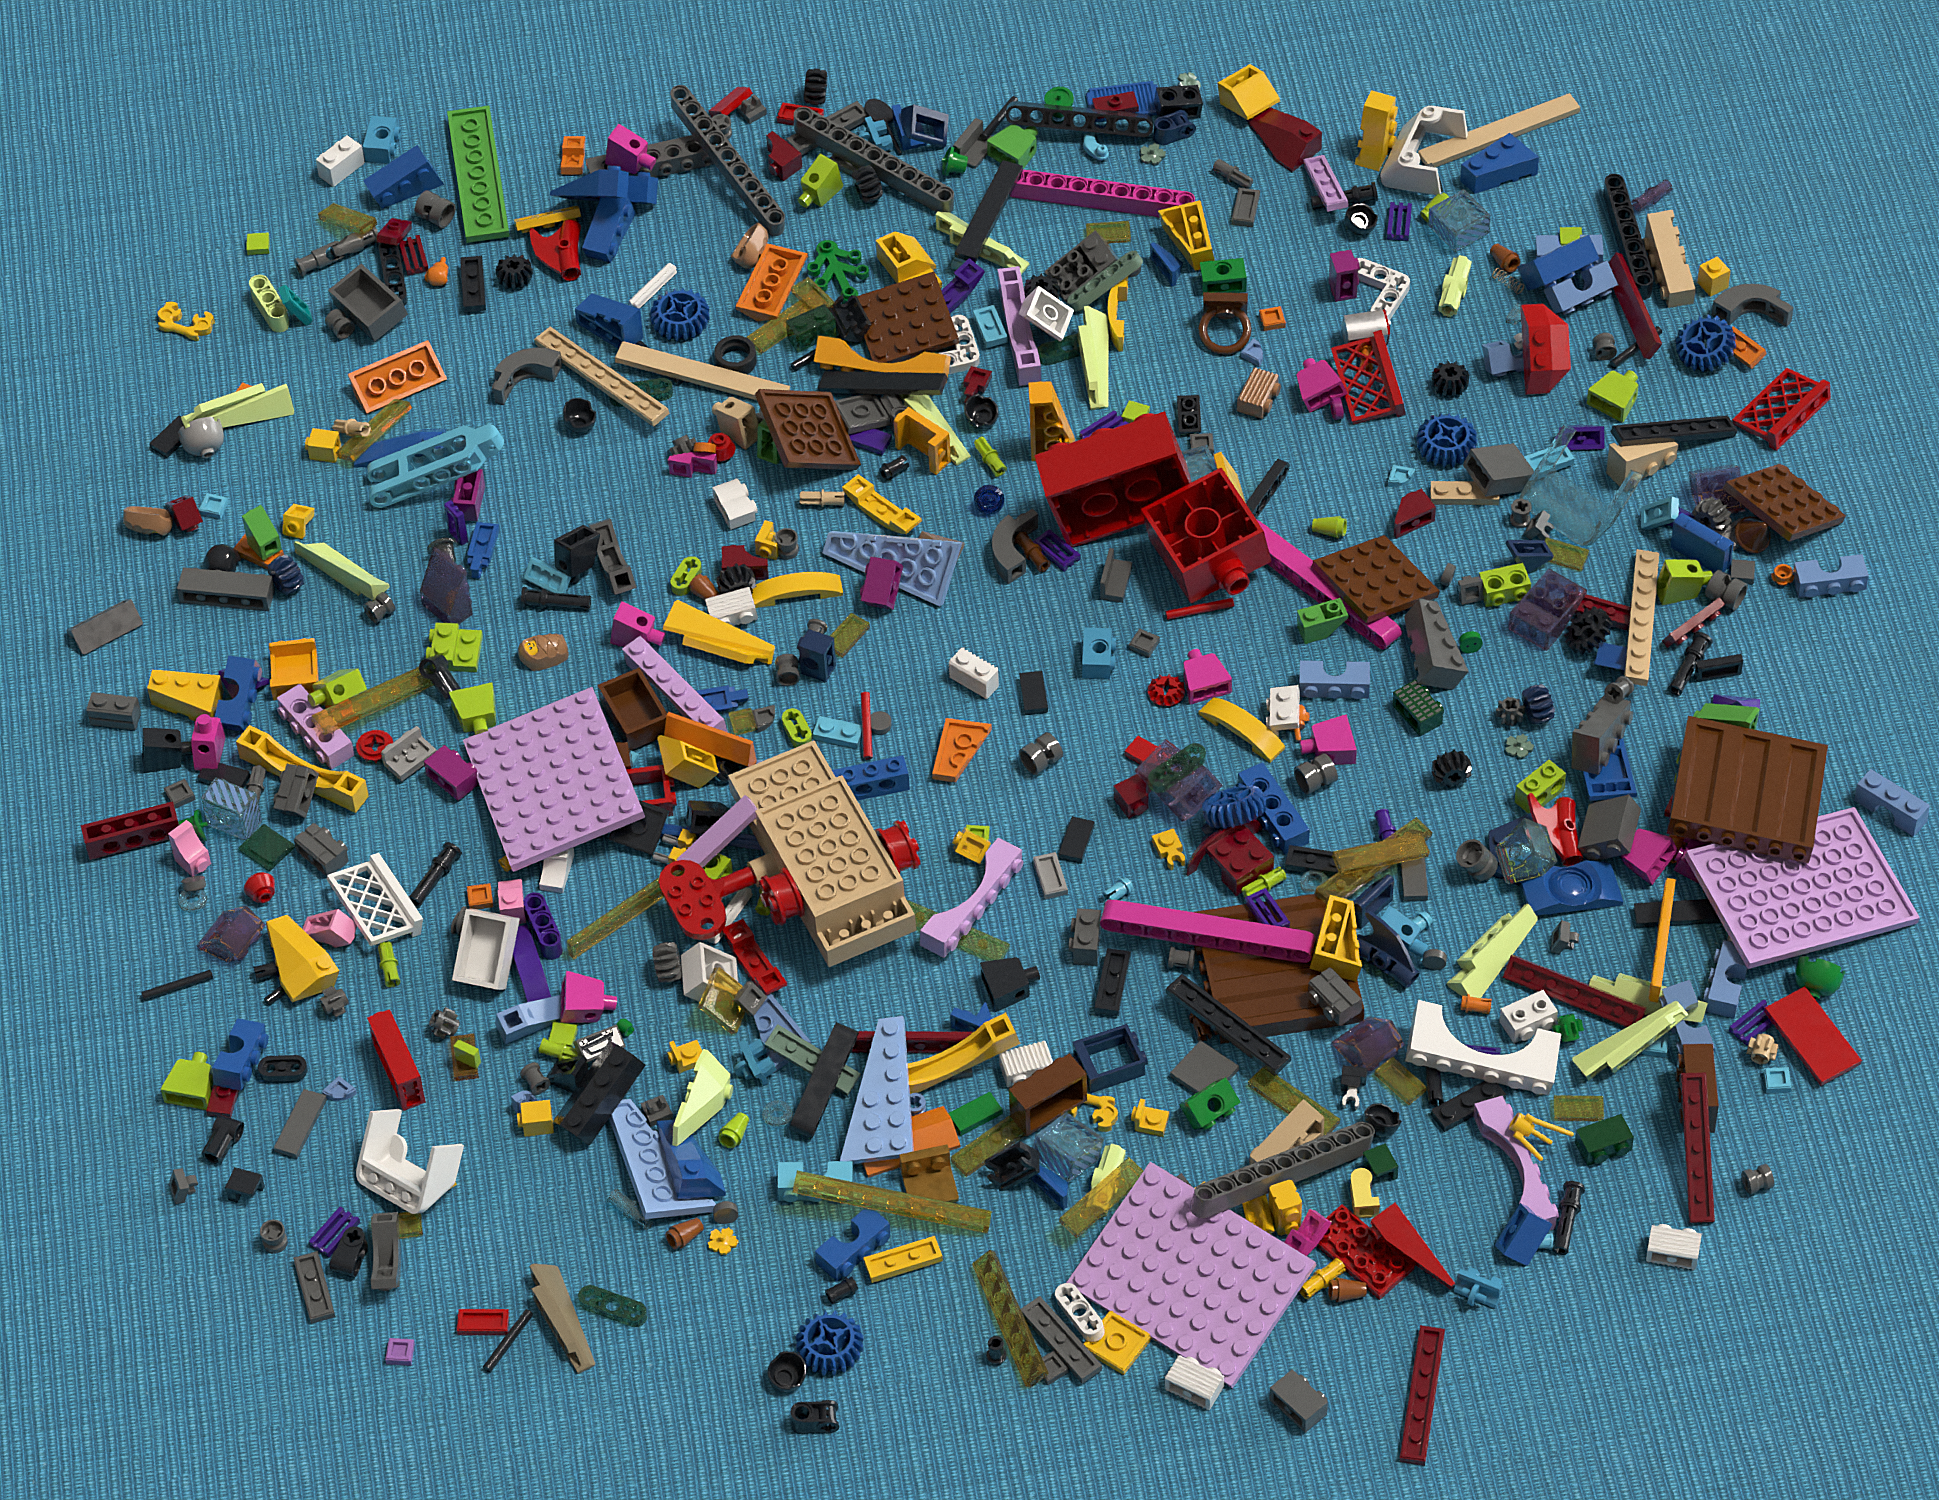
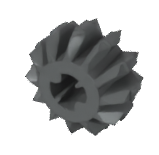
(1712, 514)
(667, 962)

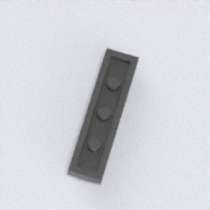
(846, 117)
(1061, 1339)

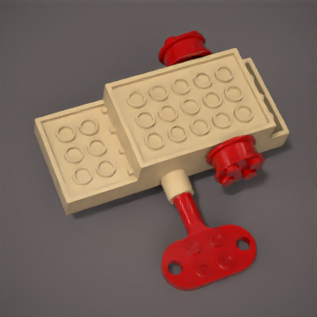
(816, 862)

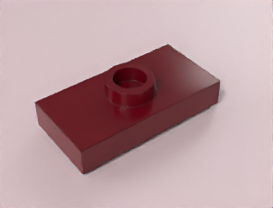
(1119, 102)
(394, 231)
(222, 1101)

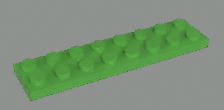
(478, 174)

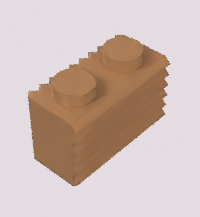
(1258, 393)

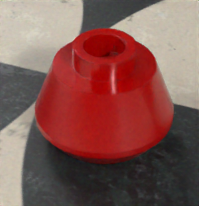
(724, 446)
(260, 887)

